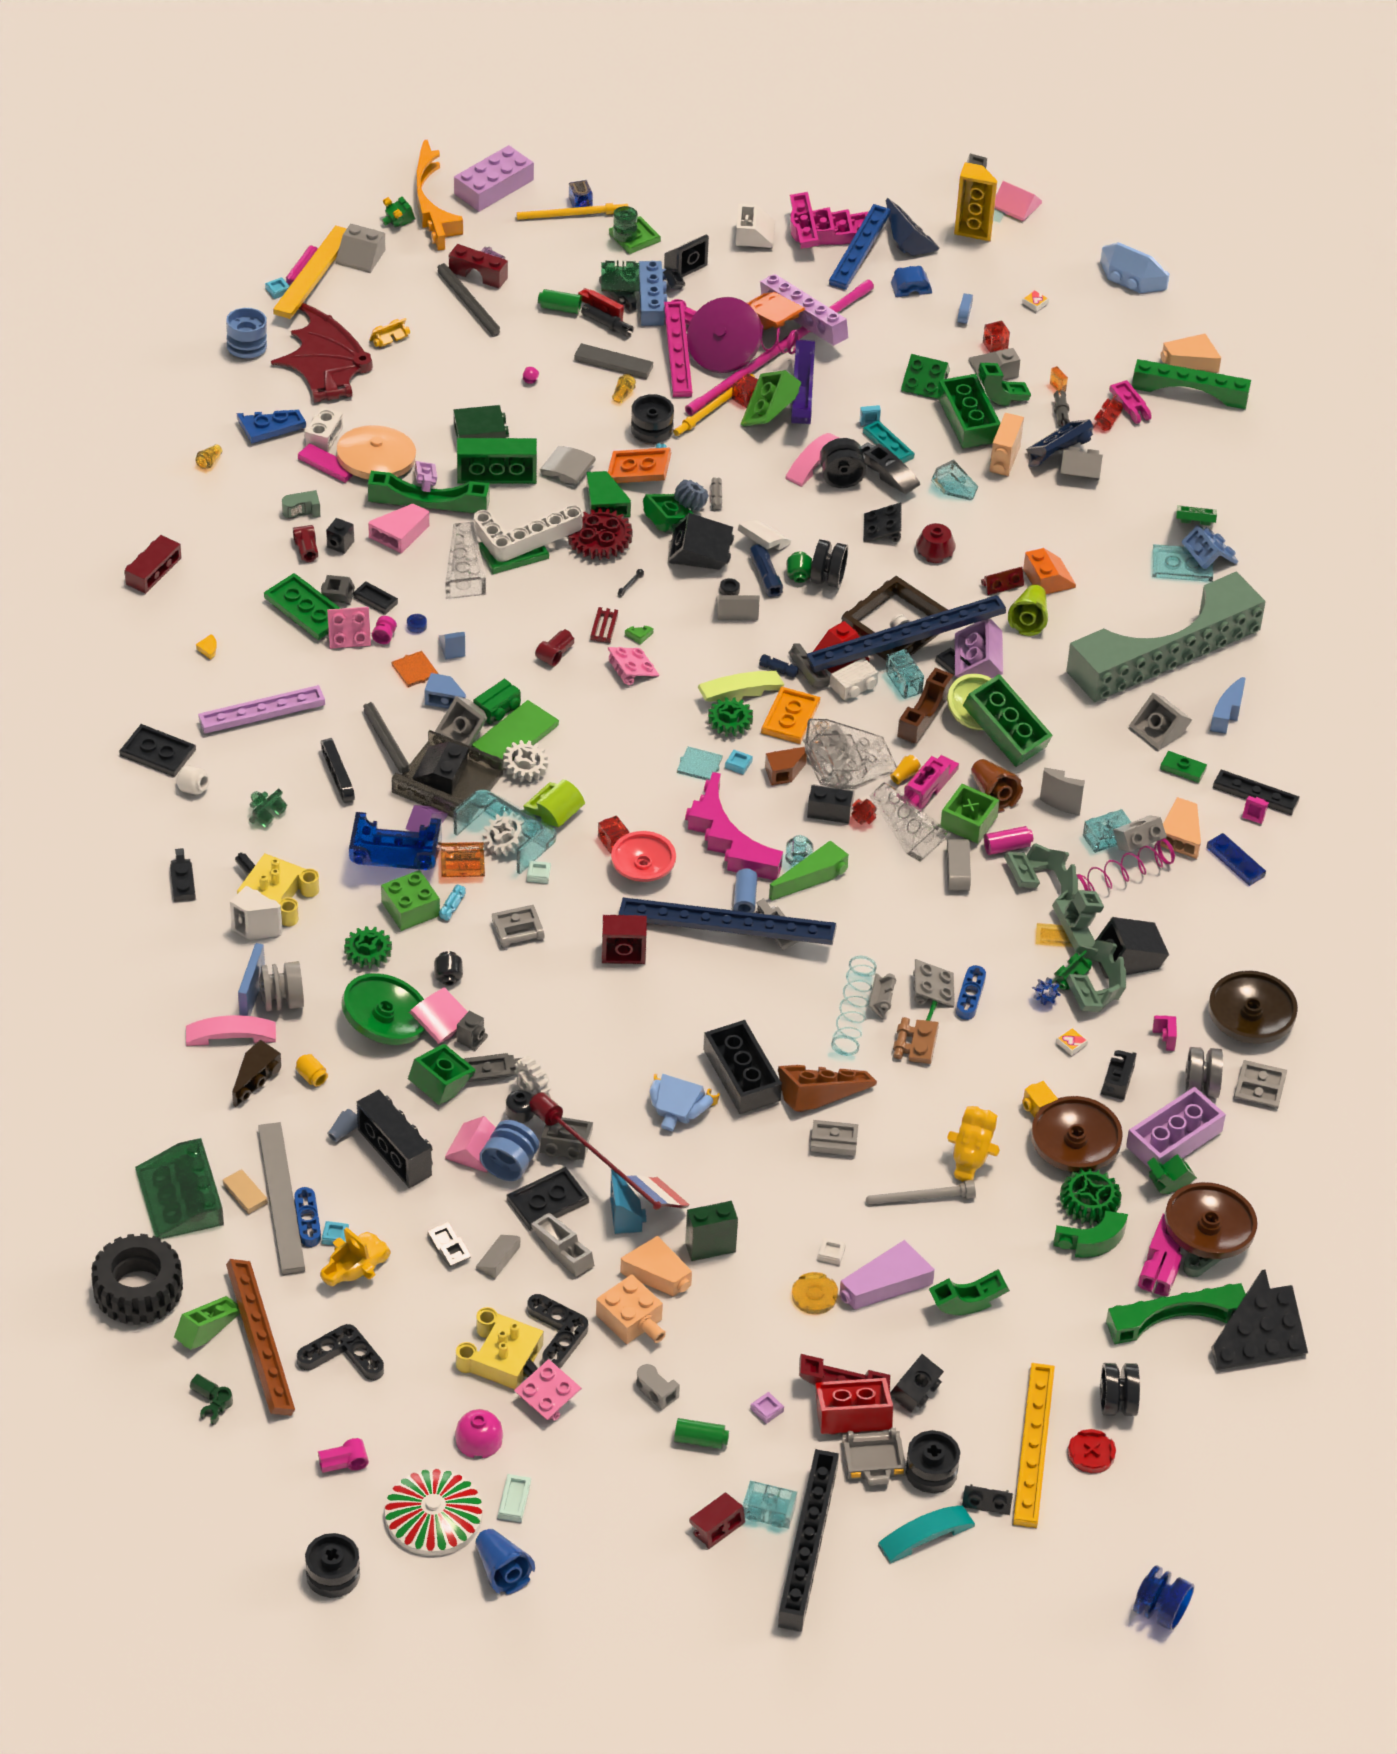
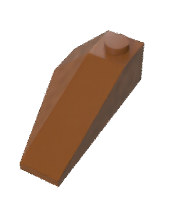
(813, 1088)

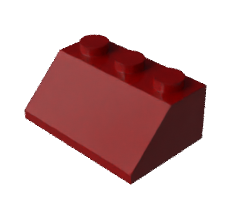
(854, 1406)

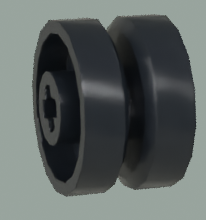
(652, 418)
(842, 463)
(829, 563)
(1120, 1389)
(932, 1461)
(332, 1565)

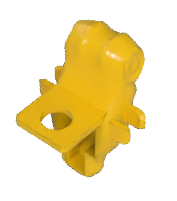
(973, 1141)
(354, 1258)

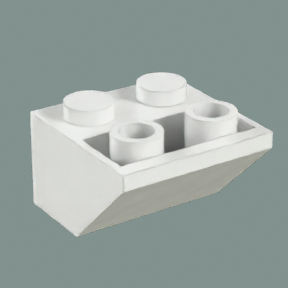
(754, 227)
(255, 915)

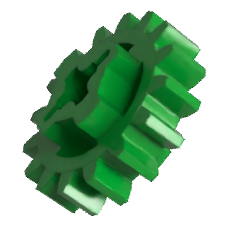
(730, 716)
(368, 947)

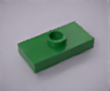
(1183, 766)

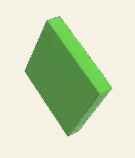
(645, 237)

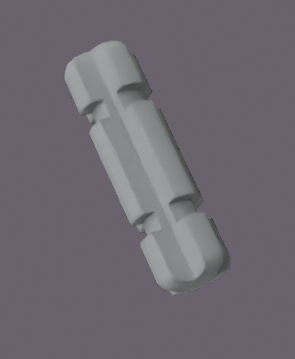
(716, 493)

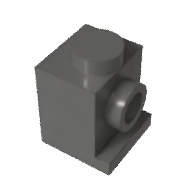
(338, 588)
(471, 1031)

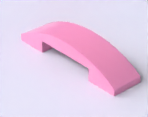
(808, 460)
(230, 1027)

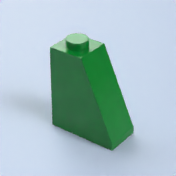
(606, 494)

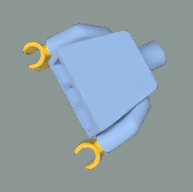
(679, 1100)

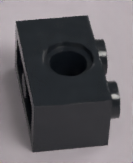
(908, 1392)

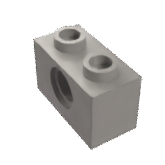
(1139, 833)

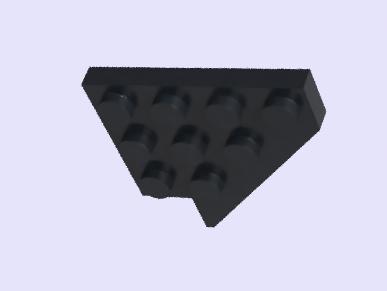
(1261, 1328)

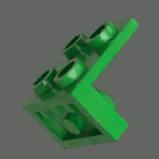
(924, 375)

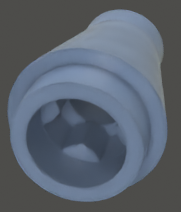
(343, 1125)

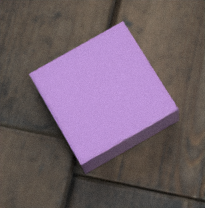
(767, 1407)

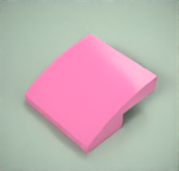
(439, 1014)

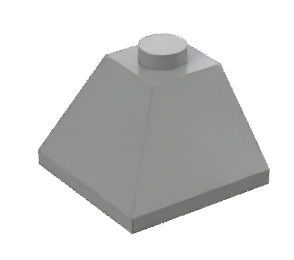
(1007, 360)
(462, 721)

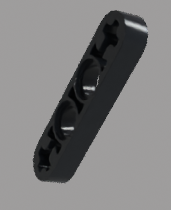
(337, 770)

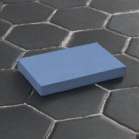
(250, 983)

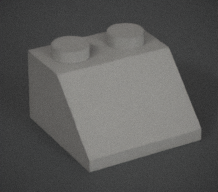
(361, 248)
(1160, 721)

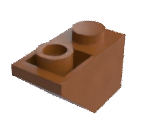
(785, 765)

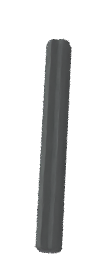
(386, 737)

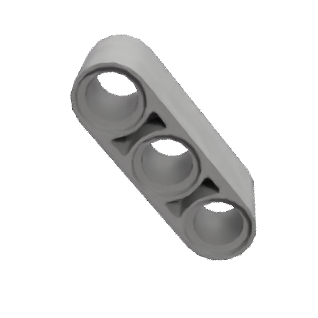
(958, 864)

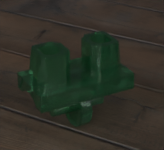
(264, 804)

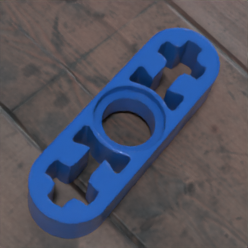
(968, 984)
(303, 1224)

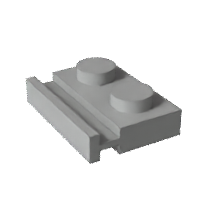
(834, 1137)

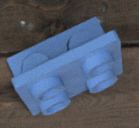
(1207, 546)

